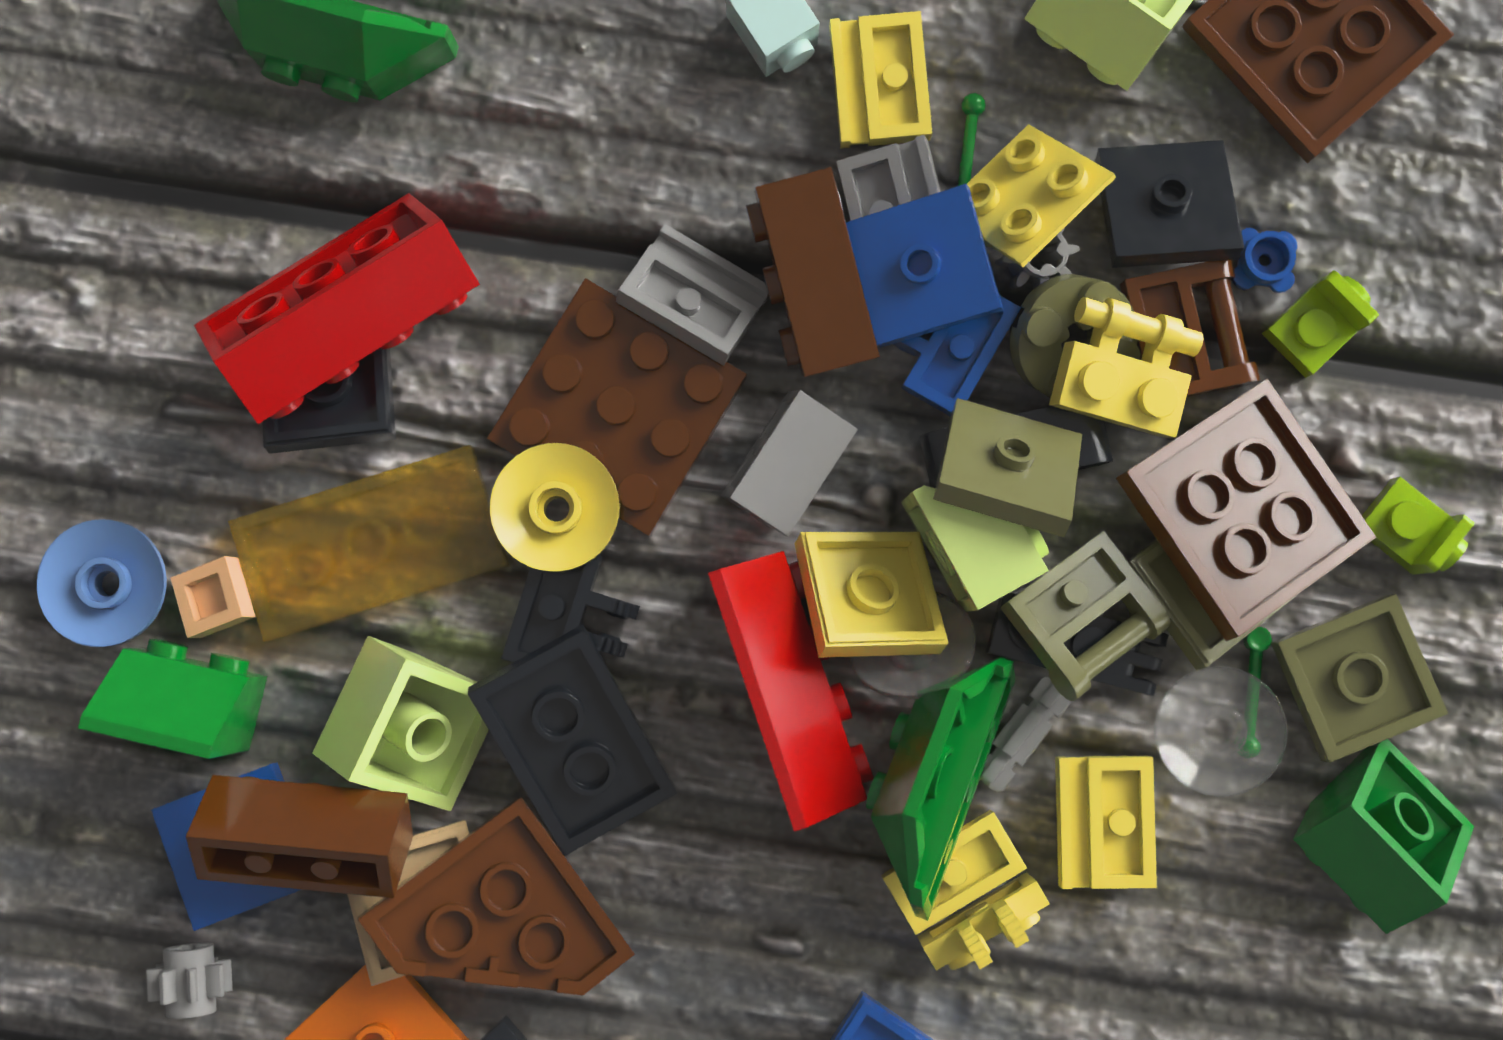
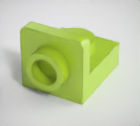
(1321, 322)
(1416, 529)

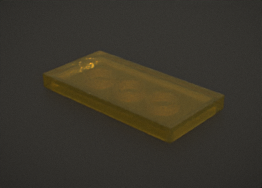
(367, 543)

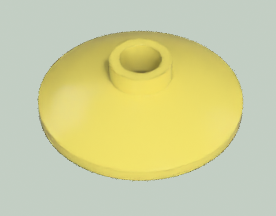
(528, 487)

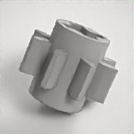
(1054, 255)
(189, 980)

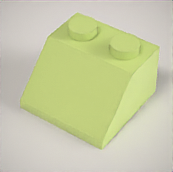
(1108, 35)
(974, 551)
(403, 726)

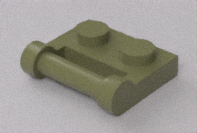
(1072, 598)

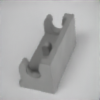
(789, 462)

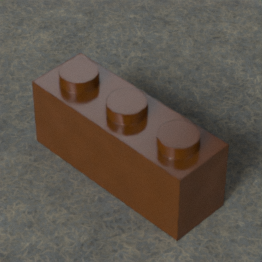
(813, 272)
(301, 836)

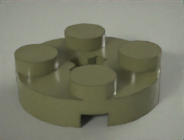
(1045, 324)

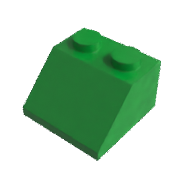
(177, 701)
(1386, 837)

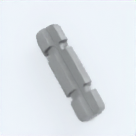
(1023, 734)

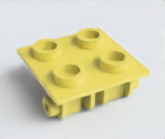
(1033, 193)

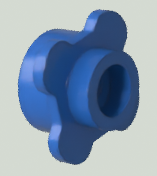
(1281, 251)

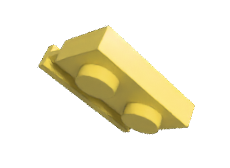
(880, 79)
(1105, 822)

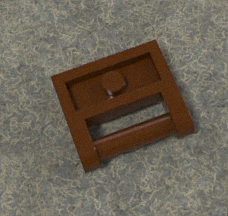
(1172, 295)

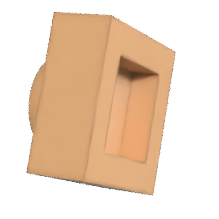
(212, 597)

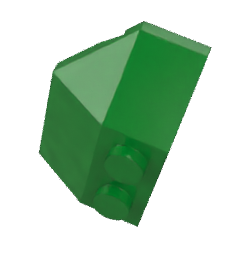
(339, 44)
(935, 776)

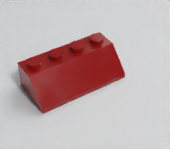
(337, 307)
(790, 690)

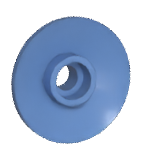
(73, 578)

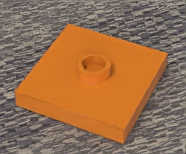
(378, 1012)

